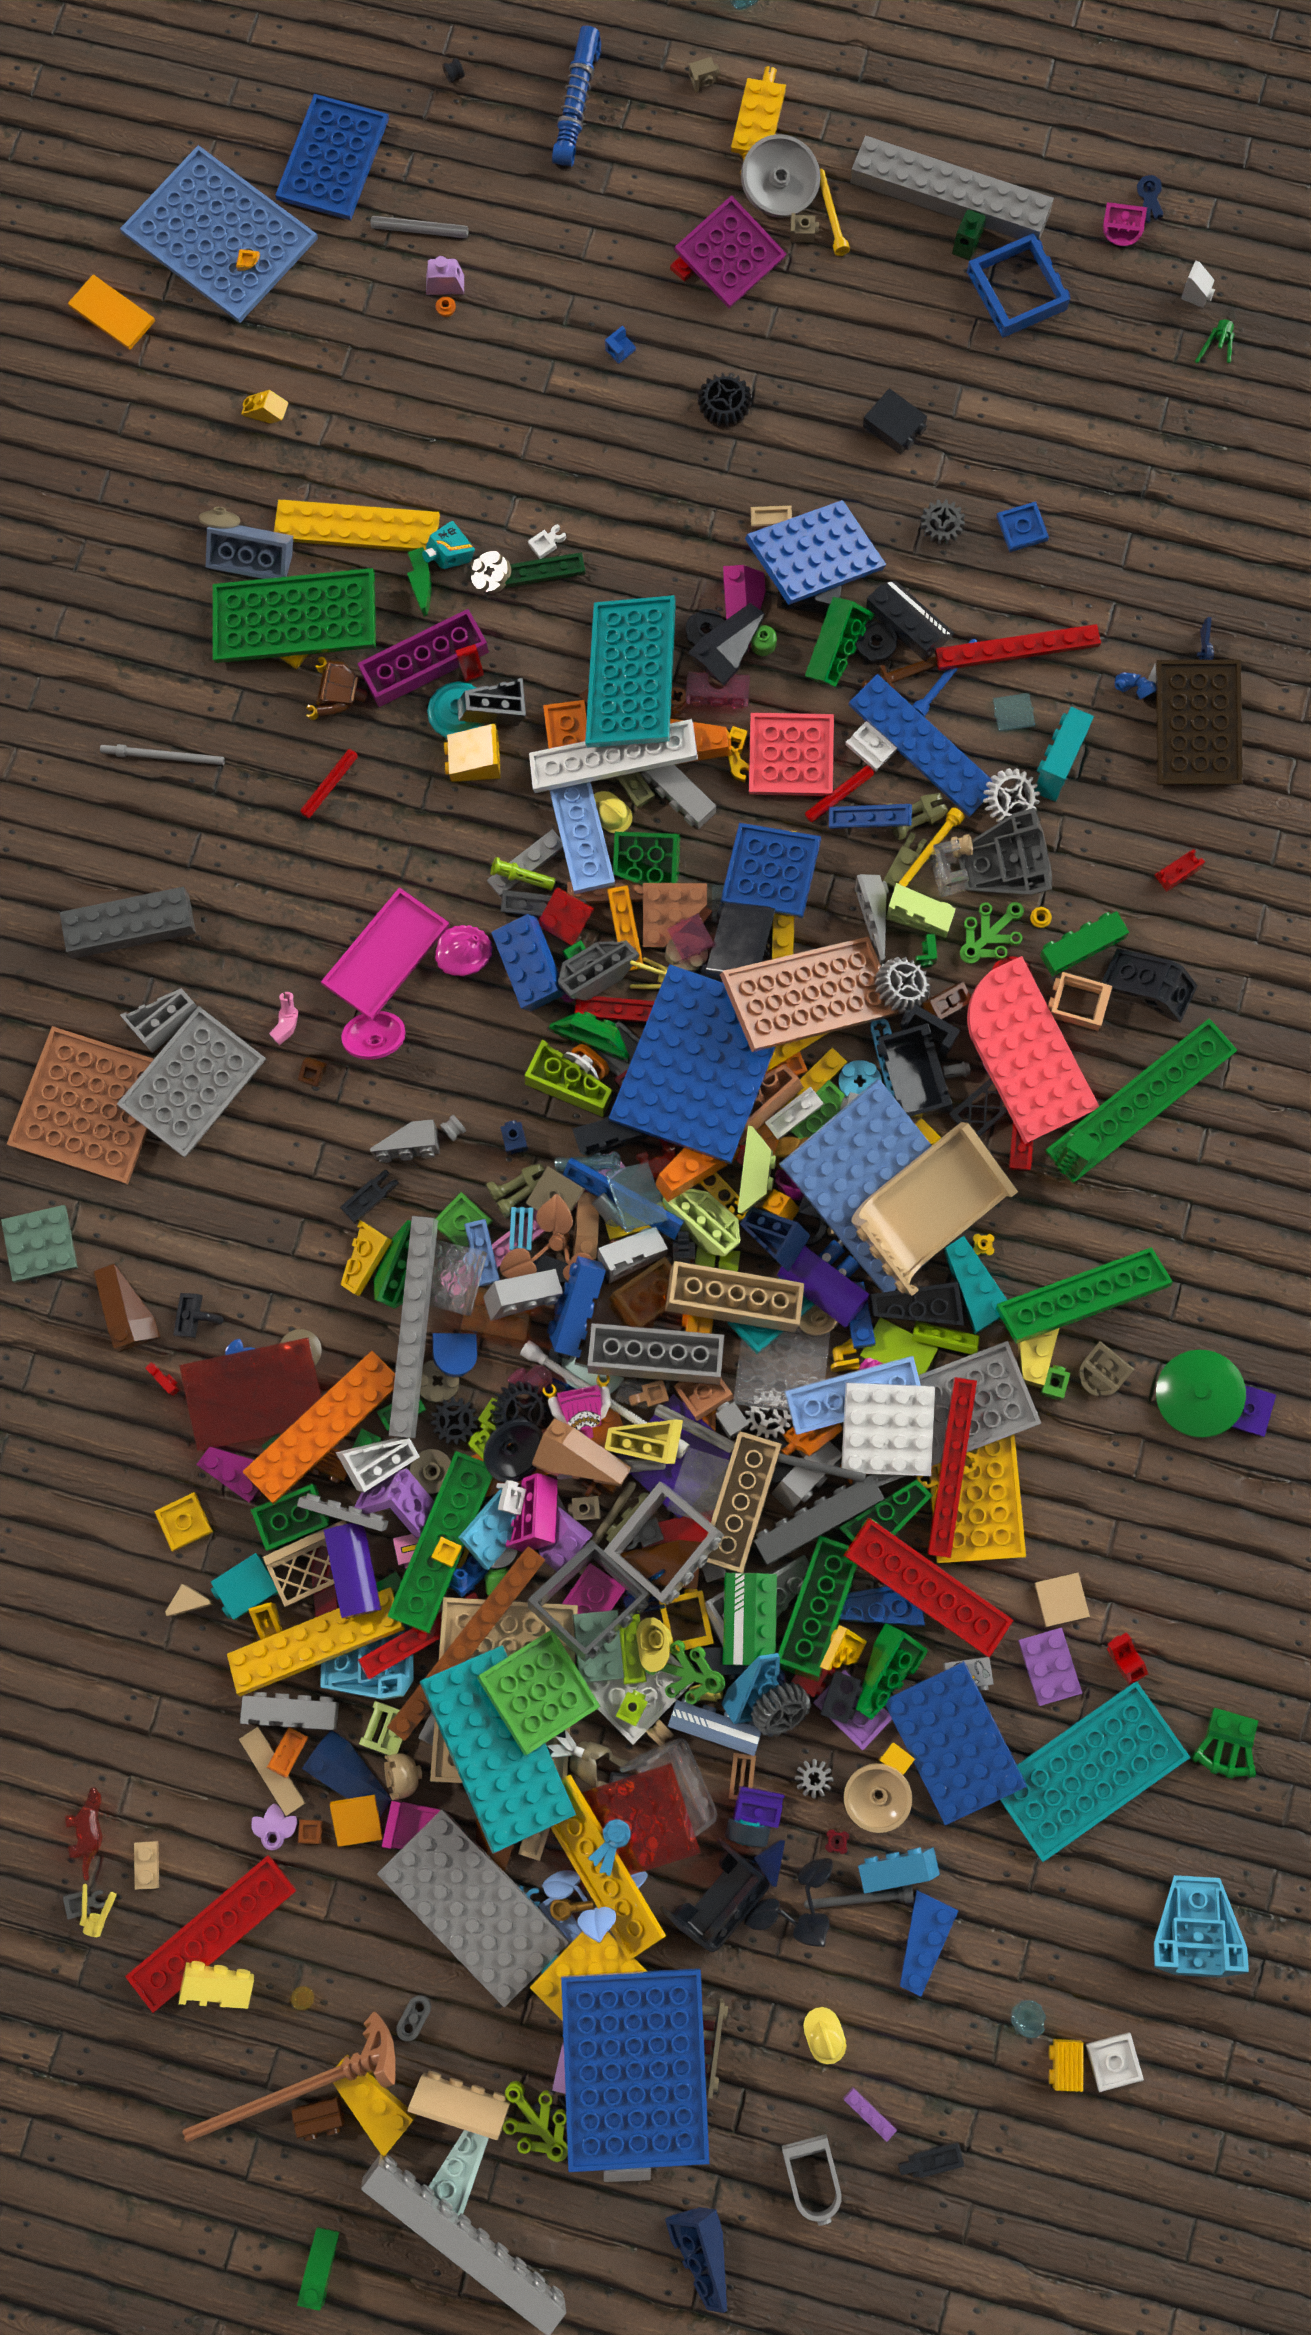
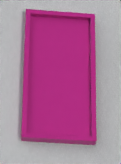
(385, 953)

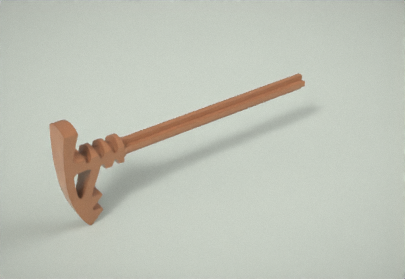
(376, 2057)

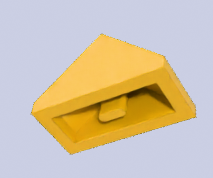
(266, 1619)

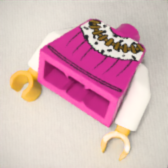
(582, 1406)

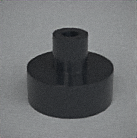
(556, 1356)

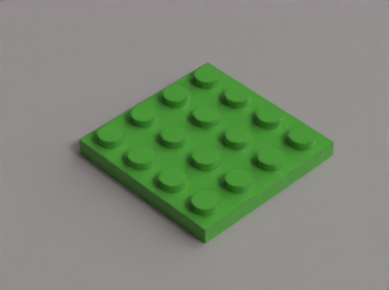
(538, 1692)

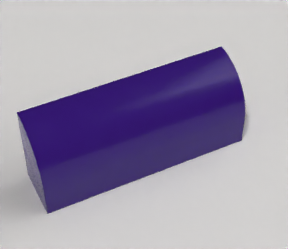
(826, 1287)
(352, 1570)

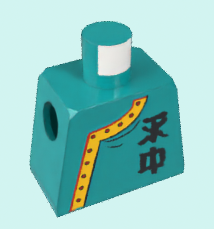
(448, 547)

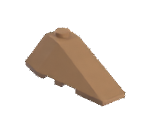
(574, 1454)

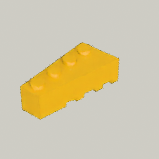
(376, 2109)

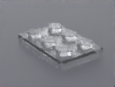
(699, 1482)

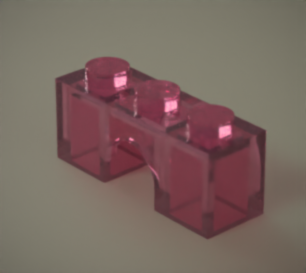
(734, 694)

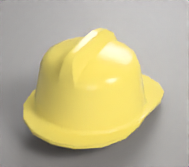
(612, 812)
(653, 1644)
(824, 2035)

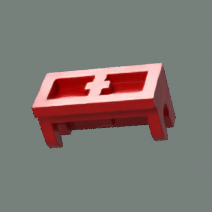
(1179, 870)

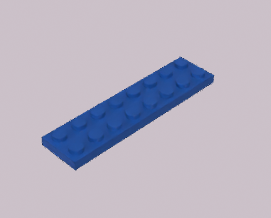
(922, 744)

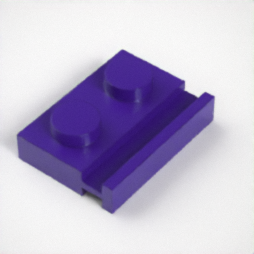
(758, 1806)

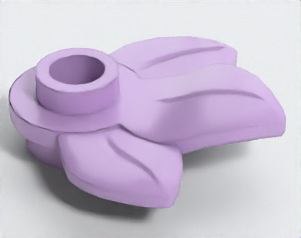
(274, 1823)

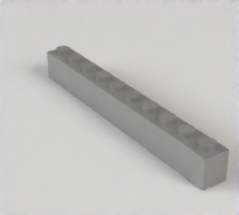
(413, 1327)

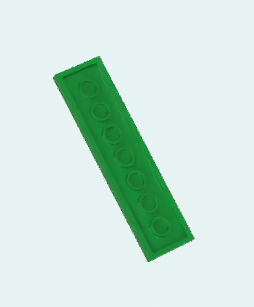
(1083, 1295)
(452, 1512)

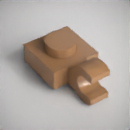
(652, 1394)

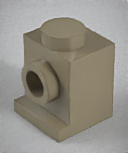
(703, 73)
(803, 228)
(592, 1513)

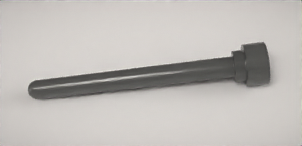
(903, 1894)

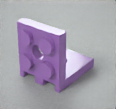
(402, 1495)

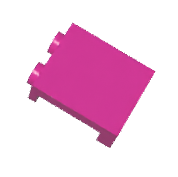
(405, 1822)

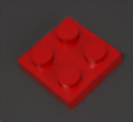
(565, 916)

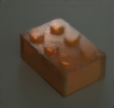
(644, 1296)
(510, 1328)

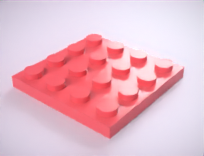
(791, 754)

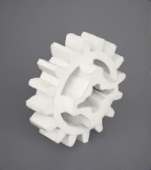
(761, 1428)

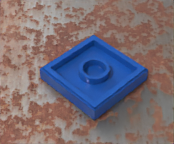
(1022, 526)

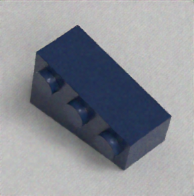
(776, 1234)

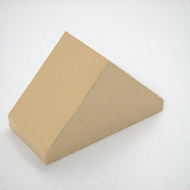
(186, 1601)

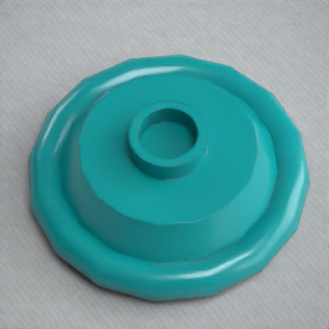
(444, 711)

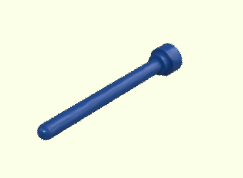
(922, 705)

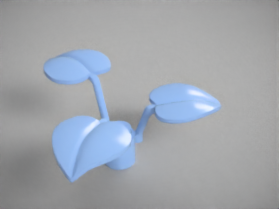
(592, 1922)

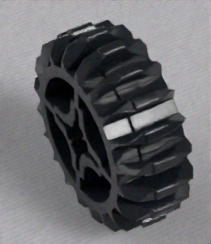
(731, 390)
(507, 1398)

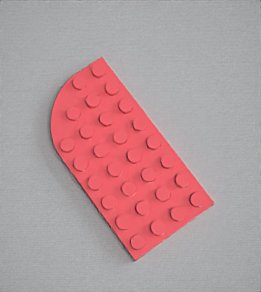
(1026, 1052)

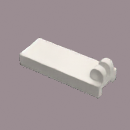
(794, 1113)

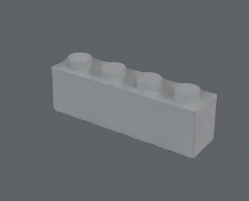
(681, 793)

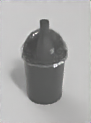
(608, 1210)

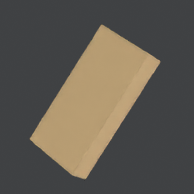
(767, 516)

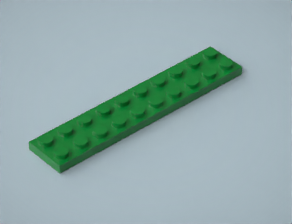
(1151, 1092)

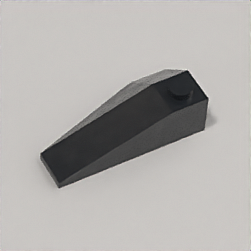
(724, 646)

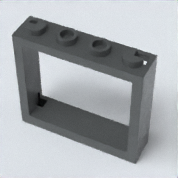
(565, 1574)

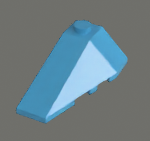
(750, 1686)

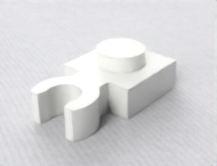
(544, 543)

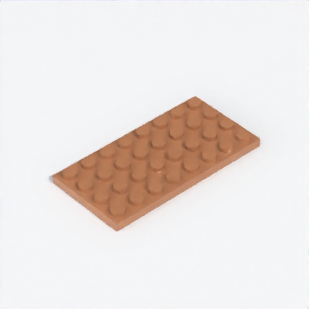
(806, 993)

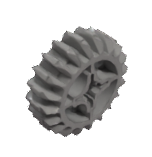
(891, 978)

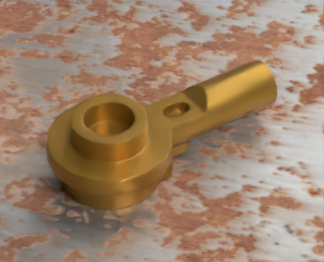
(562, 1908)

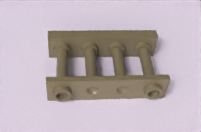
(720, 2013)

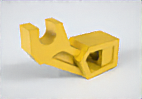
(736, 764)

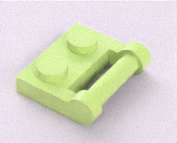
(388, 1741)

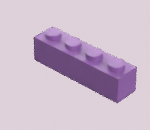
(869, 2114)

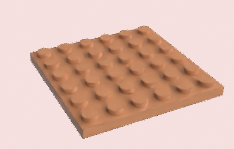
(74, 1110)

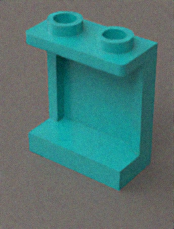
(244, 1586)

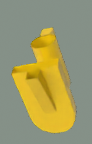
(840, 1364)

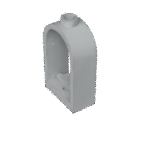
(805, 2148)

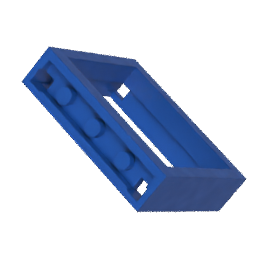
(1003, 323)

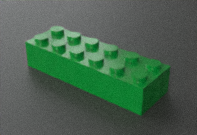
(817, 1609)

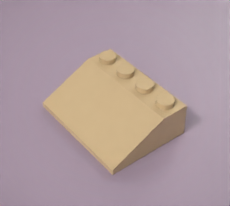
(460, 2105)

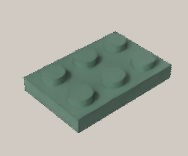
(608, 1662)

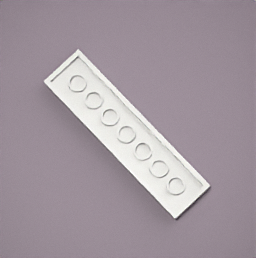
(578, 764)

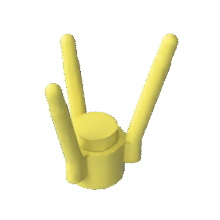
(662, 972)
(94, 1923)

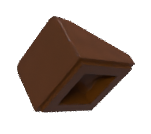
(312, 1071)

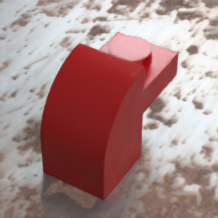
(1126, 1658)

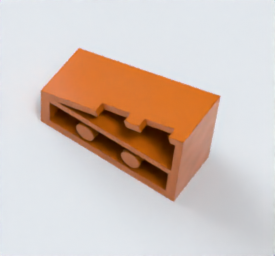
(711, 740)

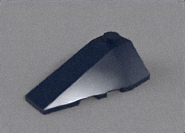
(344, 1771)
(701, 2244)

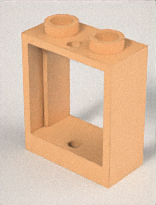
(1084, 984)

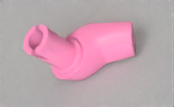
(287, 1019)

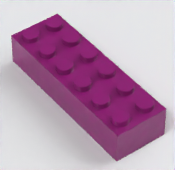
(421, 658)

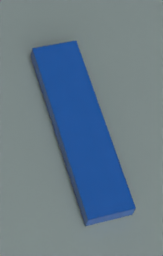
(870, 816)

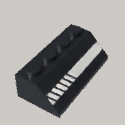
(909, 619)

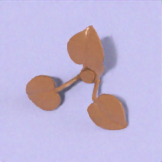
(551, 1216)

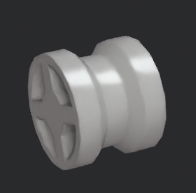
(452, 1127)

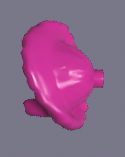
(463, 950)

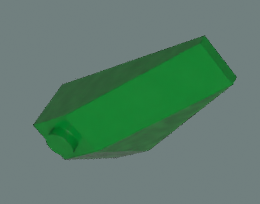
(891, 1661)

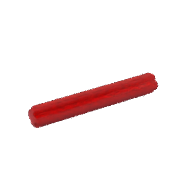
(329, 783)
(839, 793)

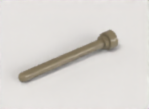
(612, 1515)

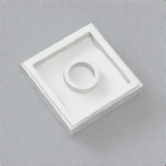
(1114, 2062)

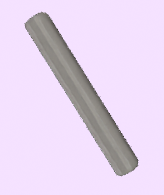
(696, 1429)

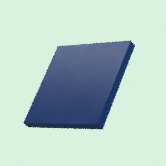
(771, 869)

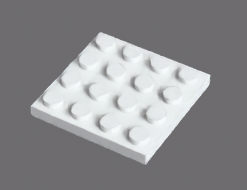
(888, 1429)
(612, 1693)

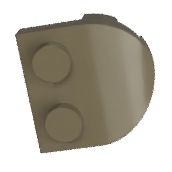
(1103, 1371)

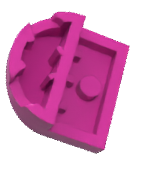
(1123, 223)

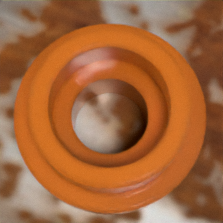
(445, 311)

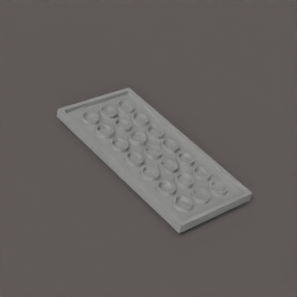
(1000, 1400)
(473, 1907)

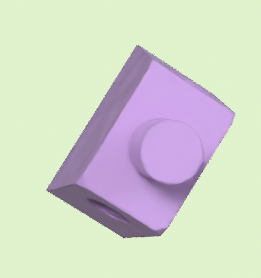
(444, 277)

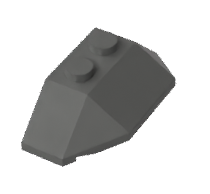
(596, 969)

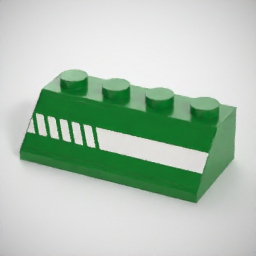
(749, 1617)

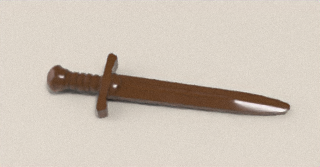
(905, 672)

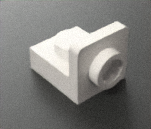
(511, 1497)

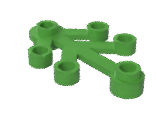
(989, 935)
(690, 1675)

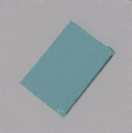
(636, 1196)

